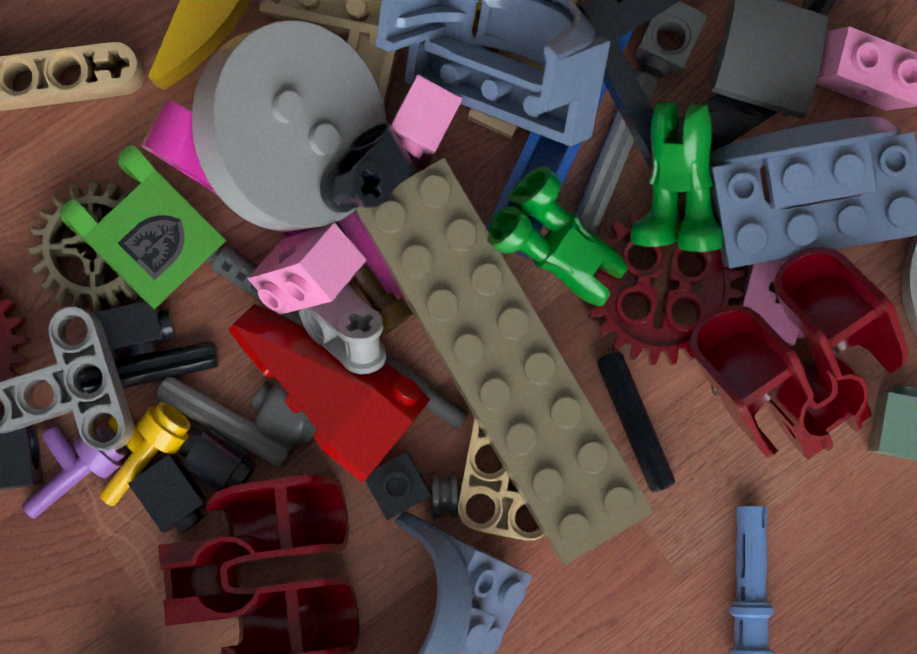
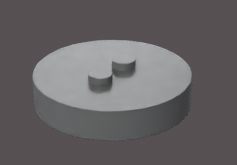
(277, 117)

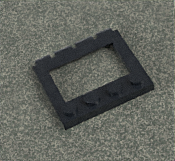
(617, 18)

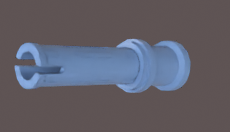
(751, 606)

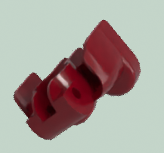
(754, 365)
(266, 523)

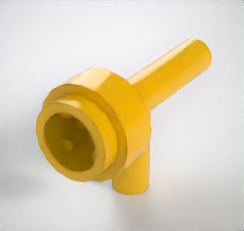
(158, 429)

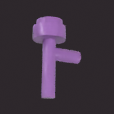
(74, 466)

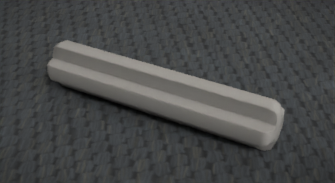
(222, 419)

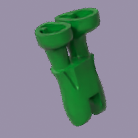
(680, 170)
(567, 249)

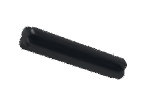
(156, 366)
(636, 421)

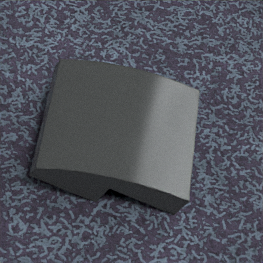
(770, 55)

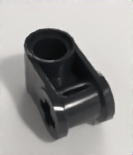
(367, 171)

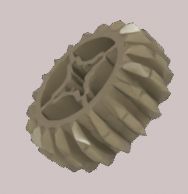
(53, 249)

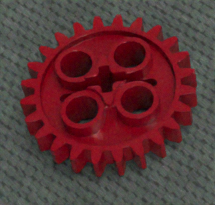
(704, 292)

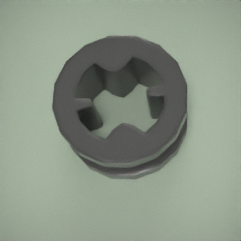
(445, 494)

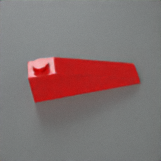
(353, 413)

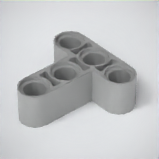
(67, 388)

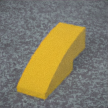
(193, 36)

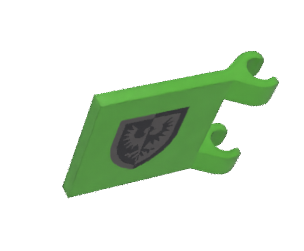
(150, 236)

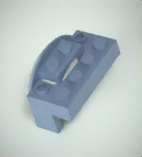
(550, 32)
(810, 167)
(474, 592)

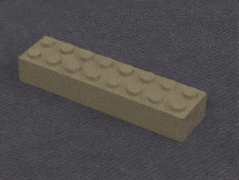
(504, 363)

